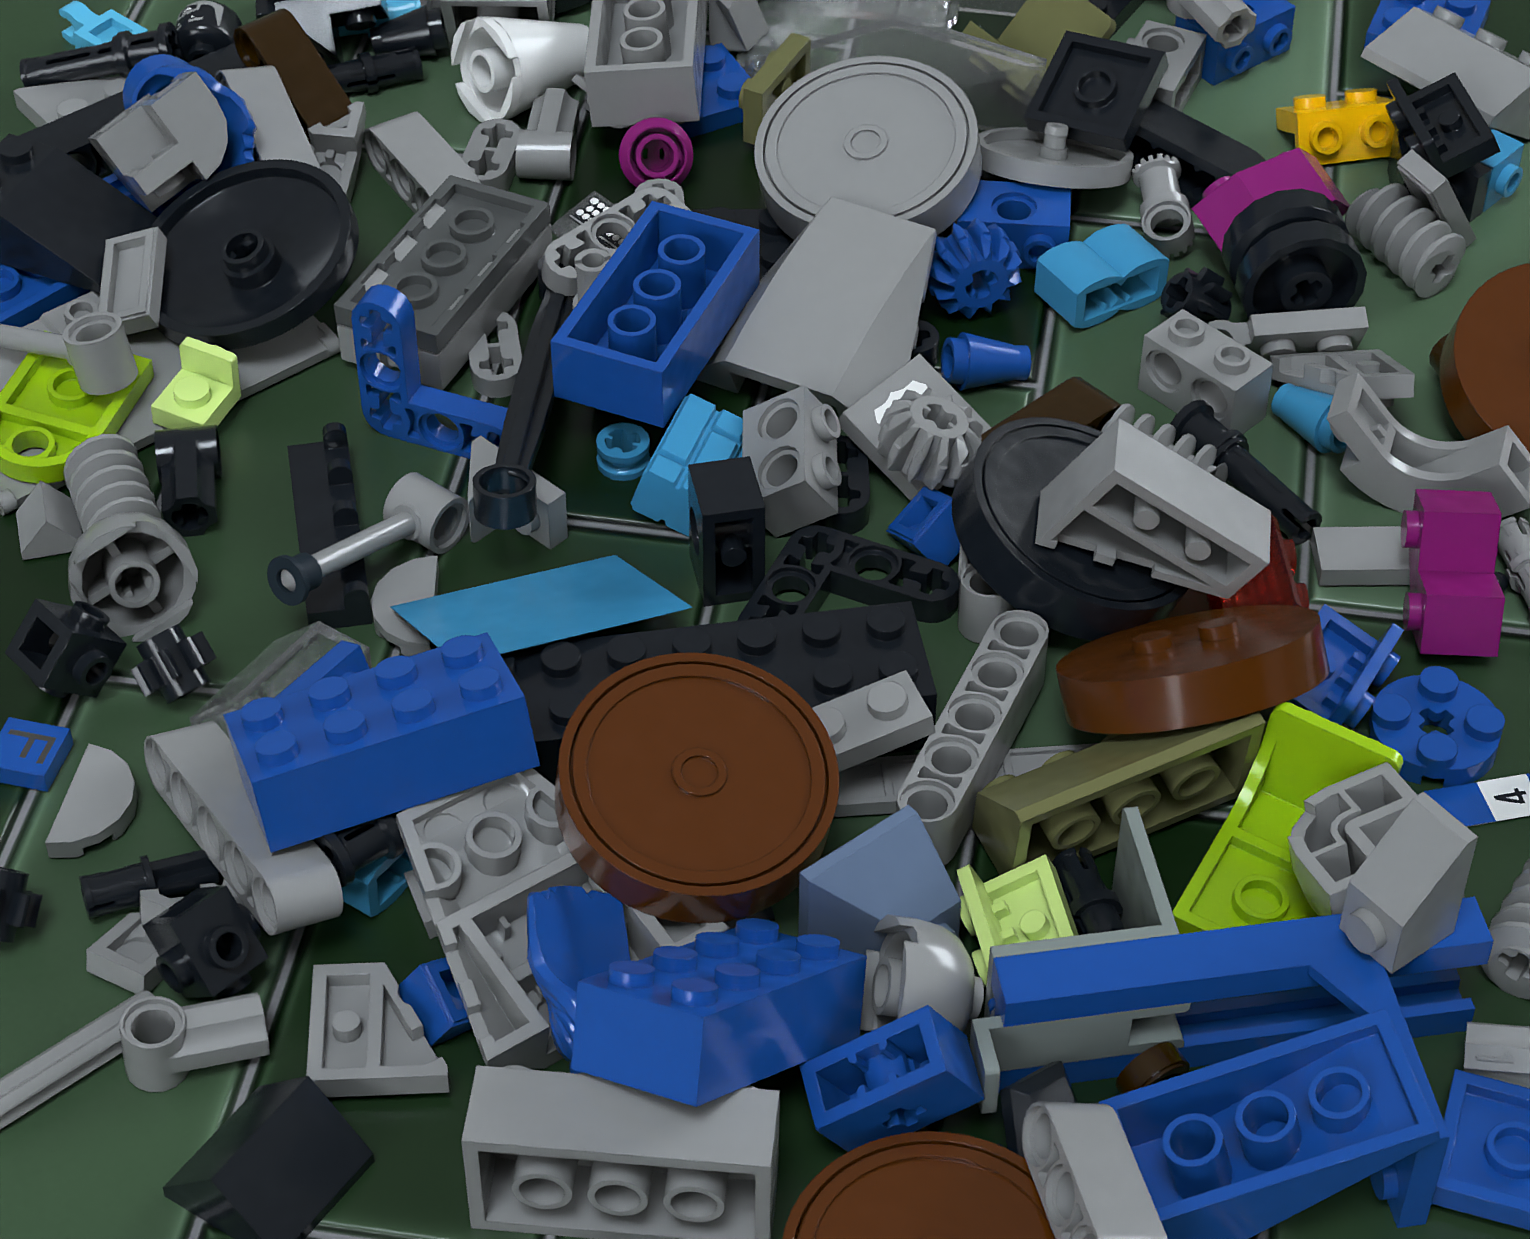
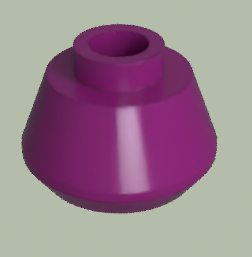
(654, 135)

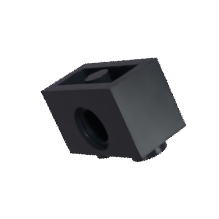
(726, 530)

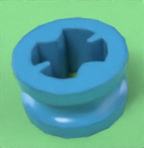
(622, 438)

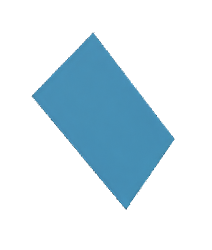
(544, 605)

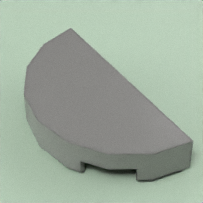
(404, 584)
(96, 804)

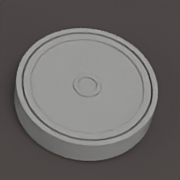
(872, 136)

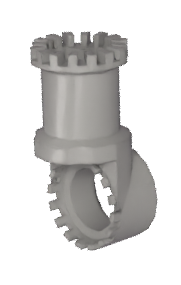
(1163, 203)

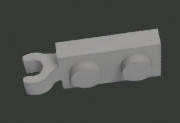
(1299, 331)

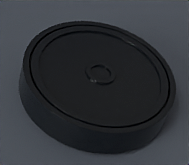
(997, 526)

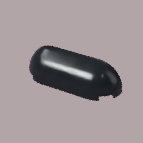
(1201, 150)

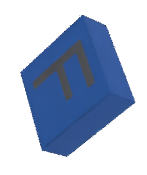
(32, 753)

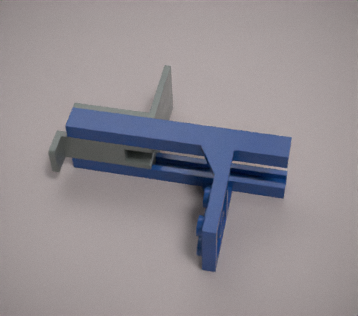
(1122, 991)

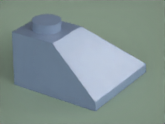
(875, 875)

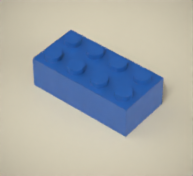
(656, 313)
(381, 740)
(718, 1011)

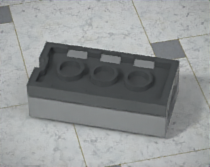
(459, 267)

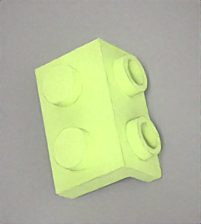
(1014, 908)

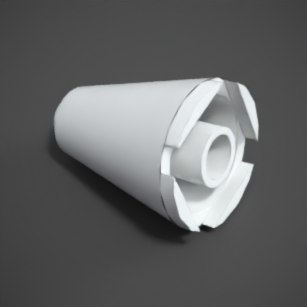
(514, 61)

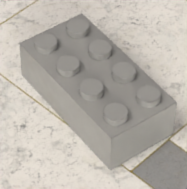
(645, 60)
(617, 1160)

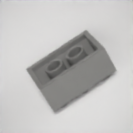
(1433, 45)

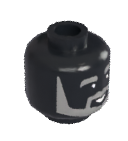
(205, 28)

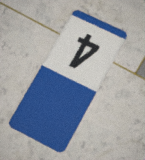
(1486, 800)

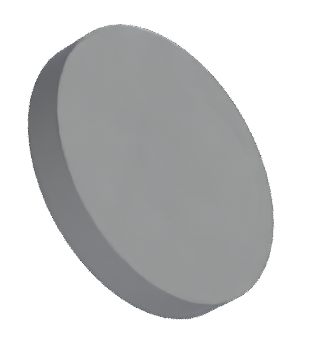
(1052, 158)

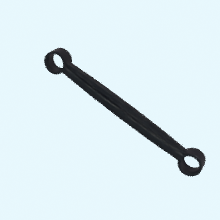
(507, 490)

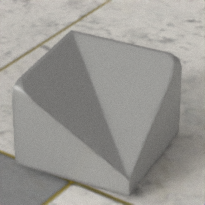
(736, 24)

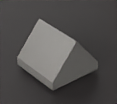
(47, 523)

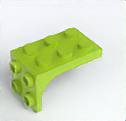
(1249, 865)

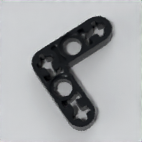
(835, 570)

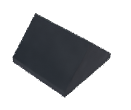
(273, 1165)

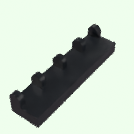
(325, 516)

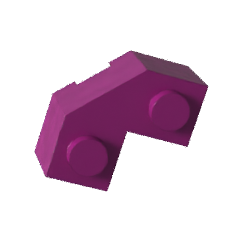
(1234, 193)
(1452, 562)

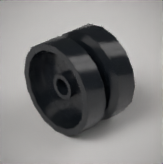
(1293, 255)

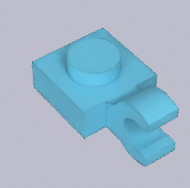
(91, 29)

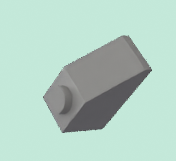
(1409, 885)

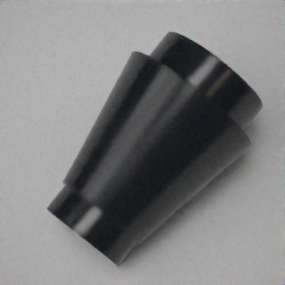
(416, 28)

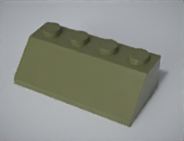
(1082, 794)

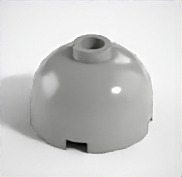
(134, 573)
(919, 968)

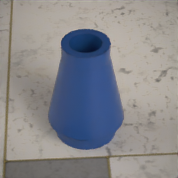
(981, 361)

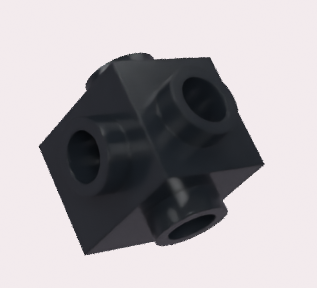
(66, 648)
(206, 944)

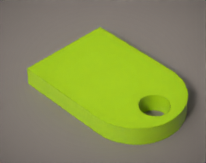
(51, 412)

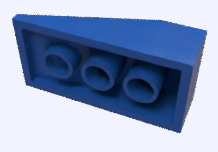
(1275, 1128)

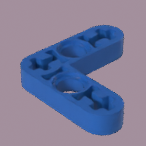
(413, 406)

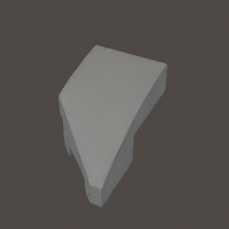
(340, 146)
(125, 952)

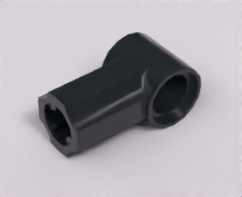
(188, 471)

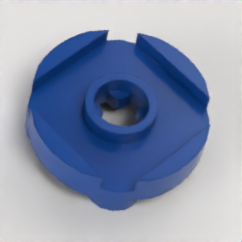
(1442, 701)

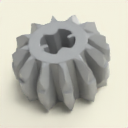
(928, 438)

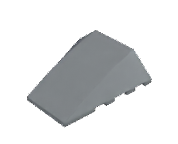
(832, 308)
(475, 867)

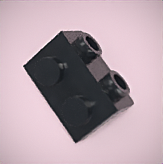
(1442, 125)

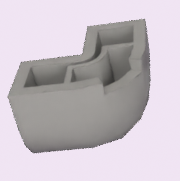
(165, 140)
(1342, 830)

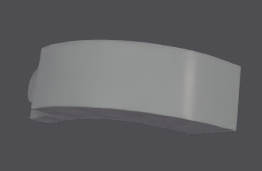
(1393, 461)

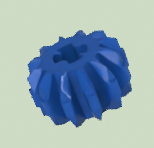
(973, 268)

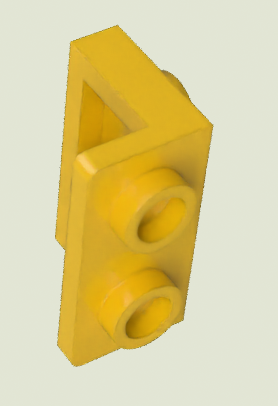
(1341, 128)

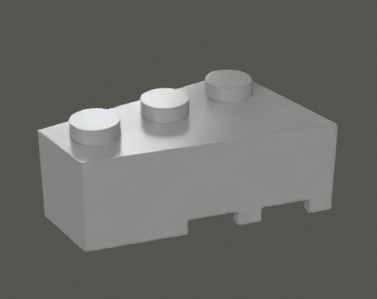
(1155, 510)

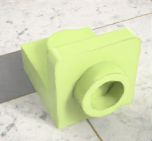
(201, 390)

